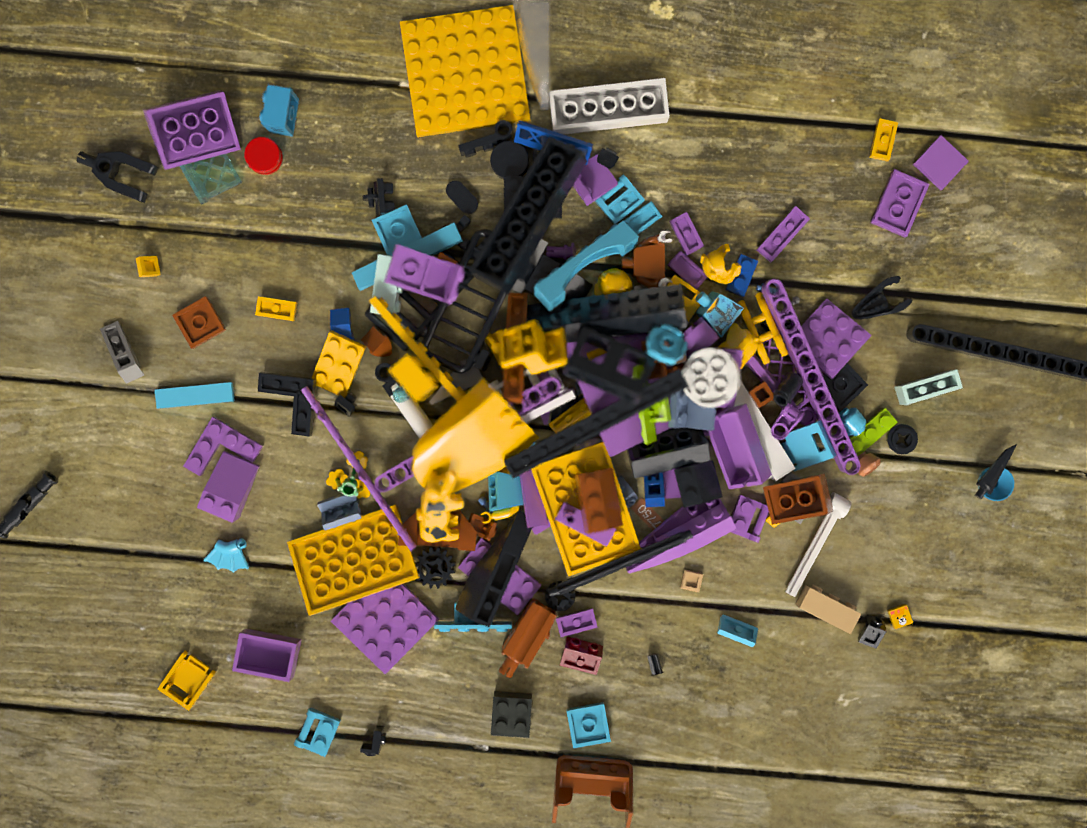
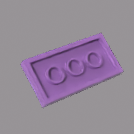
(521, 585)

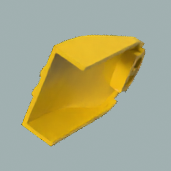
(472, 439)

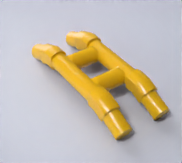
(773, 333)

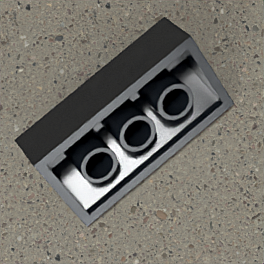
(671, 451)

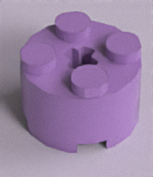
(699, 336)

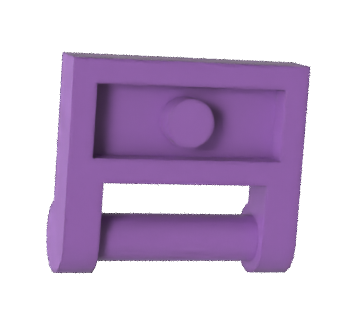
(743, 514)

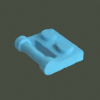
(623, 204)
(323, 735)

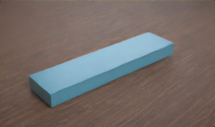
(194, 395)

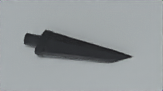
(991, 477)

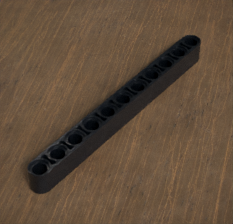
(1001, 354)

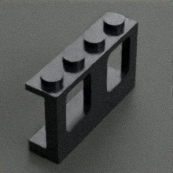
(606, 374)

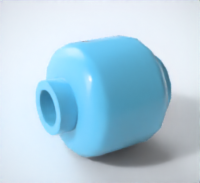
(853, 421)

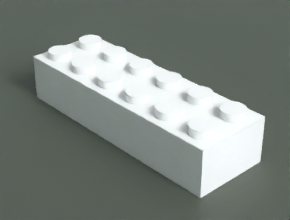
(609, 106)

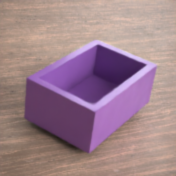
(266, 655)

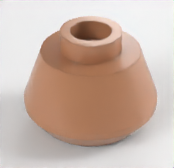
(868, 463)

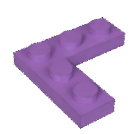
(214, 435)

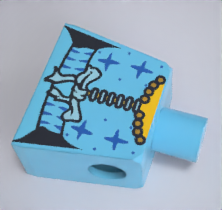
(717, 311)

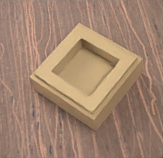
(691, 580)

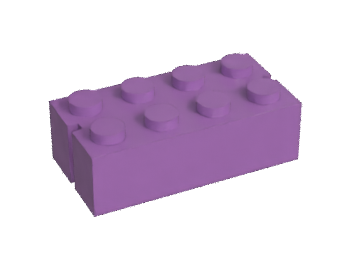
(739, 448)

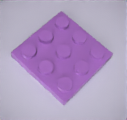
(832, 337)

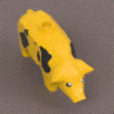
(436, 506)

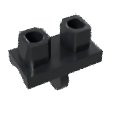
(380, 188)

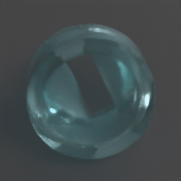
(400, 395)

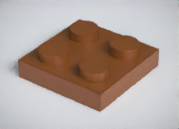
(199, 322)

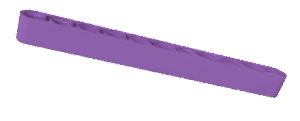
(803, 370)
(392, 474)

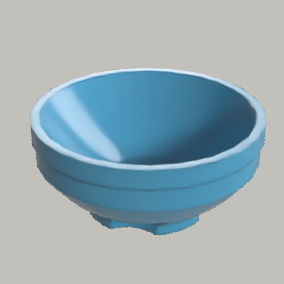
(1003, 487)

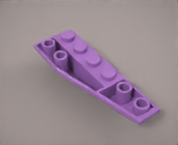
(705, 520)

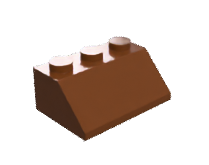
(598, 500)

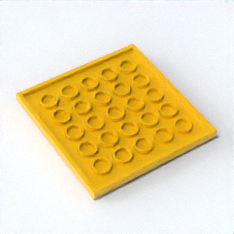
(464, 70)

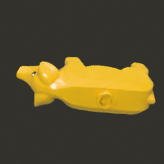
(741, 339)

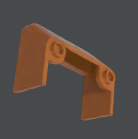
(594, 777)

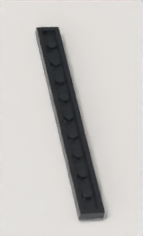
(594, 424)

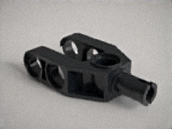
(115, 159)

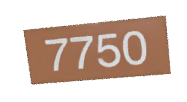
(647, 514)

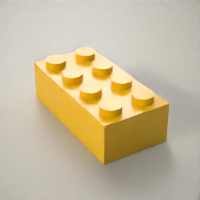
(415, 378)

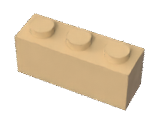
(828, 608)

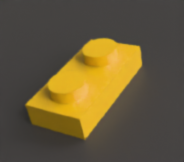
(883, 139)
(276, 308)

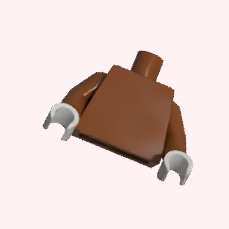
(648, 261)

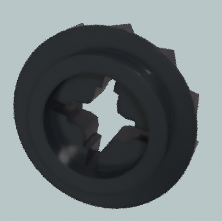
(911, 439)
(564, 604)

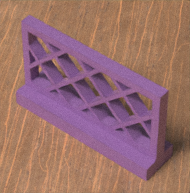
(763, 374)

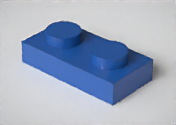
(741, 282)

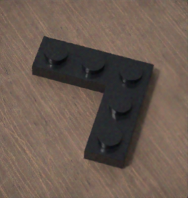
(291, 386)

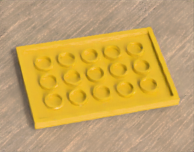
(557, 485)
(351, 561)

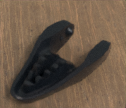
(876, 303)

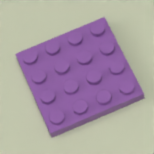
(385, 624)

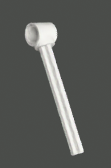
(841, 507)

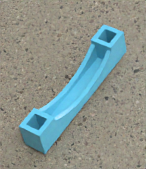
(618, 240)

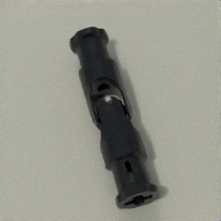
(20, 510)

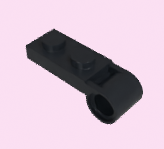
(486, 143)

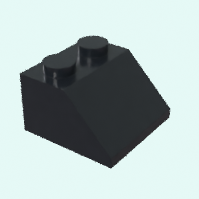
(698, 483)

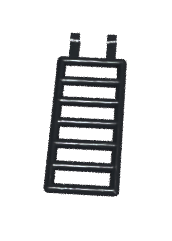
(468, 276)

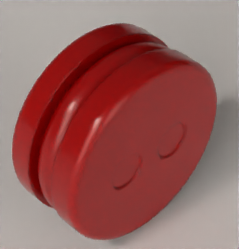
(263, 155)

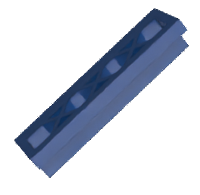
(536, 137)

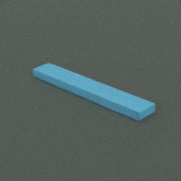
(429, 245)

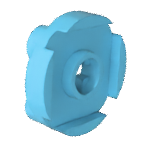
(660, 351)

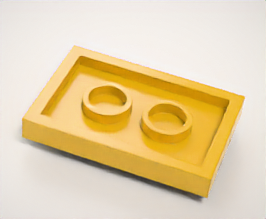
(338, 364)

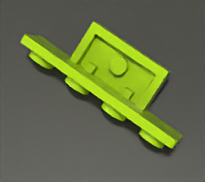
(657, 413)

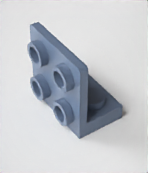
(689, 414)

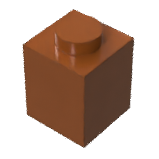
(761, 394)

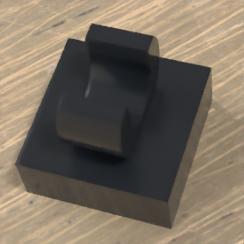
(346, 404)

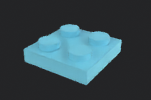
(396, 228)
(588, 725)

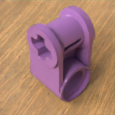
(788, 419)

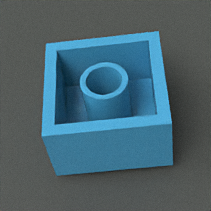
(279, 110)

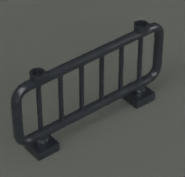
(481, 358)

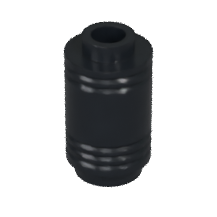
(787, 388)

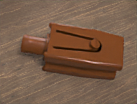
(527, 636)

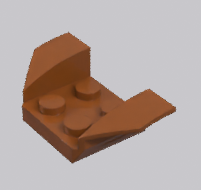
(466, 538)

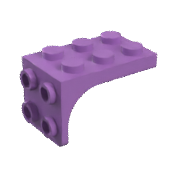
(424, 274)

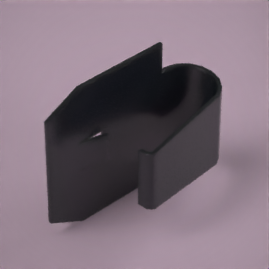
(607, 158)

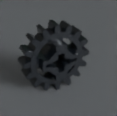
(441, 572)

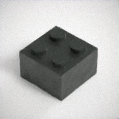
(511, 714)

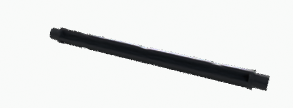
(620, 563)

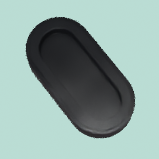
(462, 197)

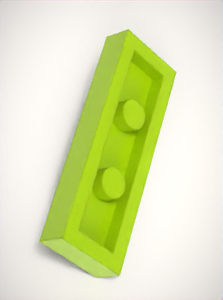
(875, 428)

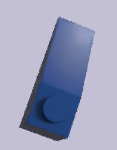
(654, 490)

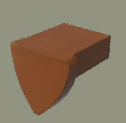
(377, 343)

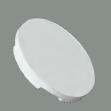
(711, 377)

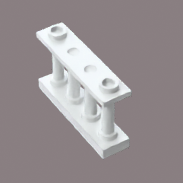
(563, 396)

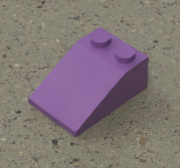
(228, 487)

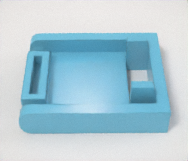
(803, 449)

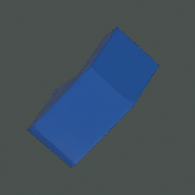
(341, 322)

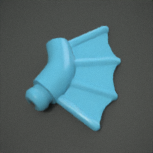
(228, 555)

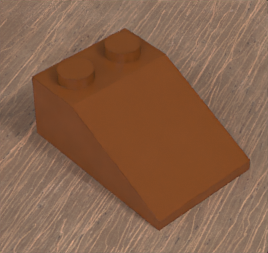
(798, 499)

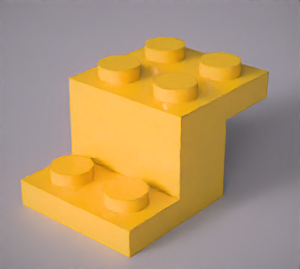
(533, 347)

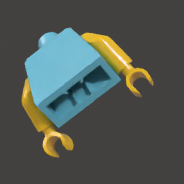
(504, 495)

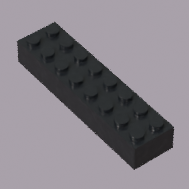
(528, 215)
(614, 313)

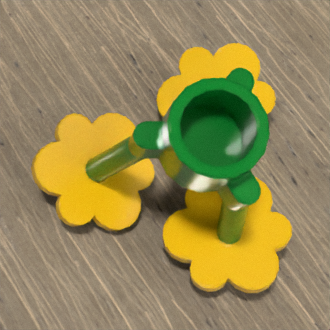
(349, 486)

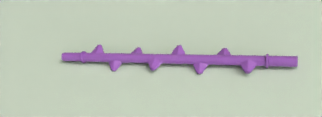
(334, 431)

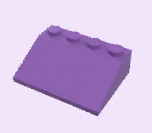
(192, 129)

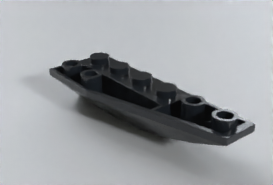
(493, 573)

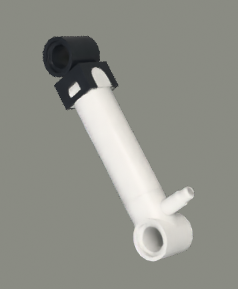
(410, 409)

